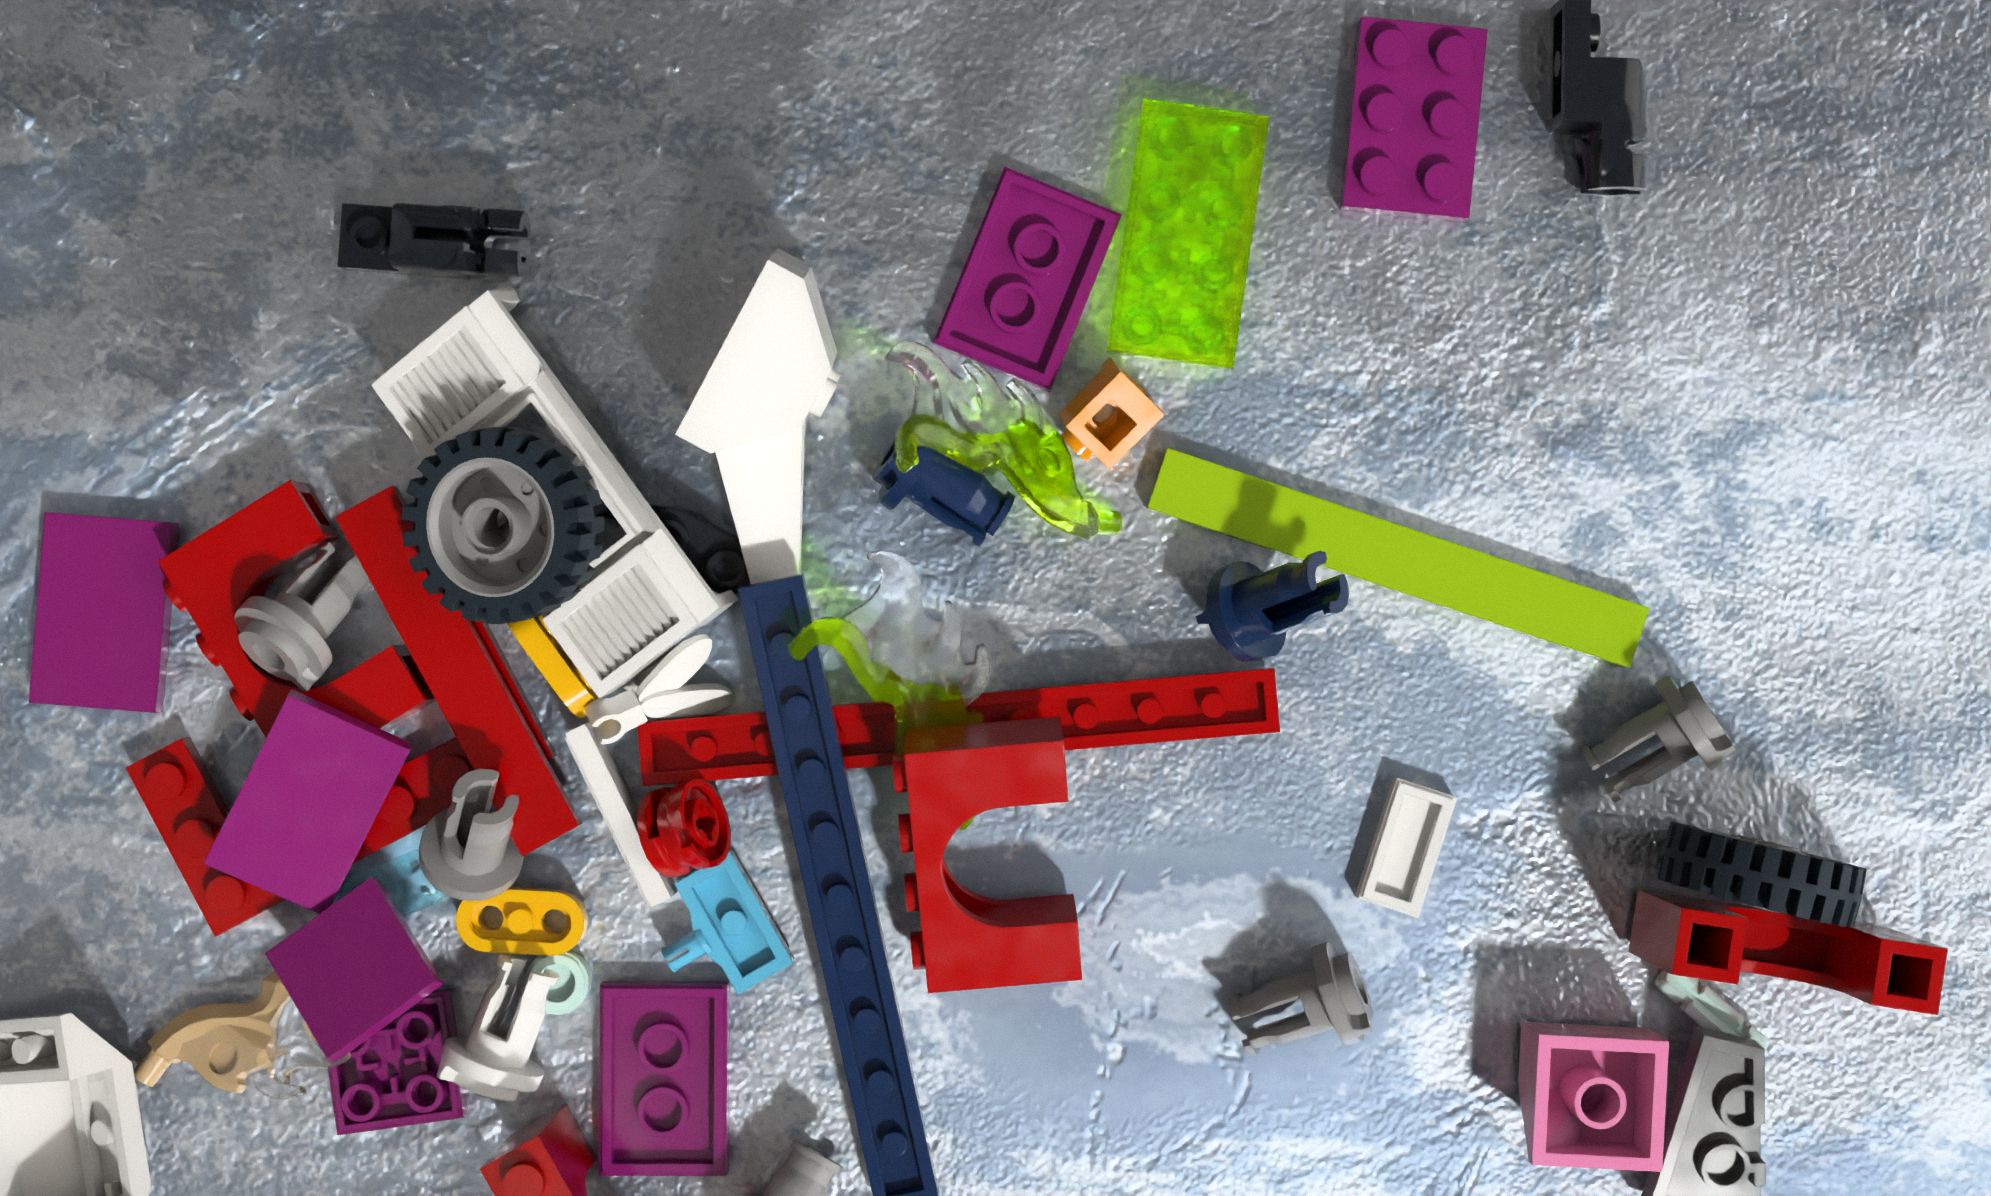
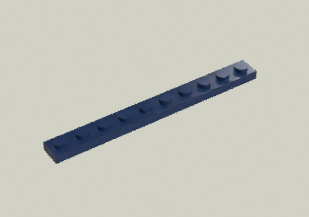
(839, 890)

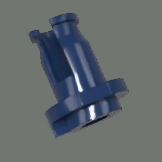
(946, 491)
(1256, 608)

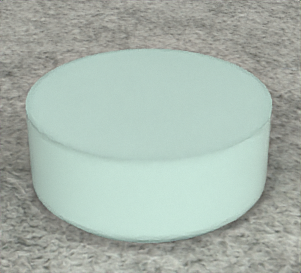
(572, 985)

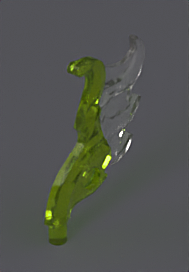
(985, 429)
(904, 653)

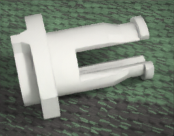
(494, 1057)

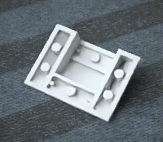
(67, 1112)

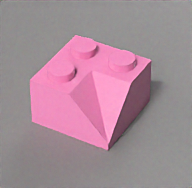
(1593, 1095)

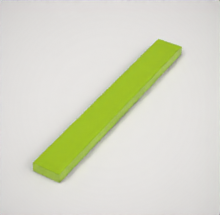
(1398, 558)

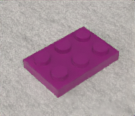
(1413, 119)

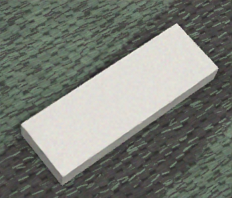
(618, 810)

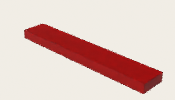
(459, 674)

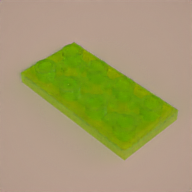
(1187, 234)

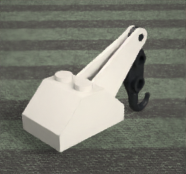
(754, 420)

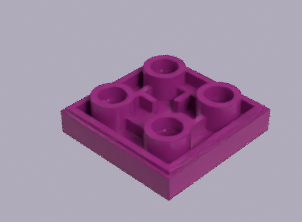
(354, 969)
(395, 1071)

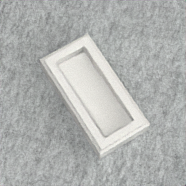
(1405, 847)

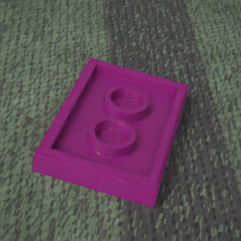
(1027, 279)
(102, 613)
(308, 802)
(664, 1078)

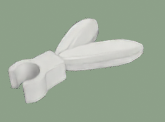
(662, 694)

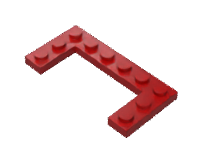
(192, 811)

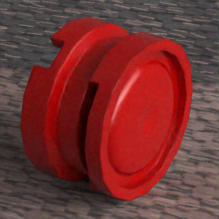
(684, 828)

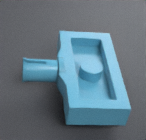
(729, 926)

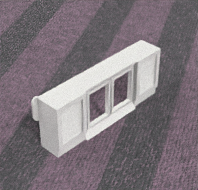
(644, 587)

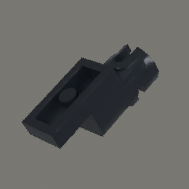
(1599, 100)
(431, 240)

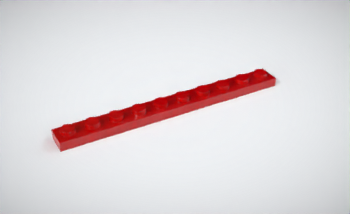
(1089, 715)

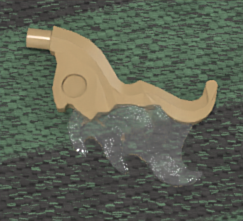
(239, 1041)

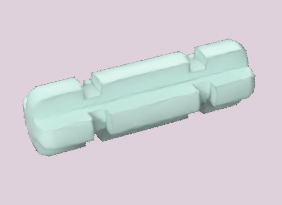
(1706, 1006)

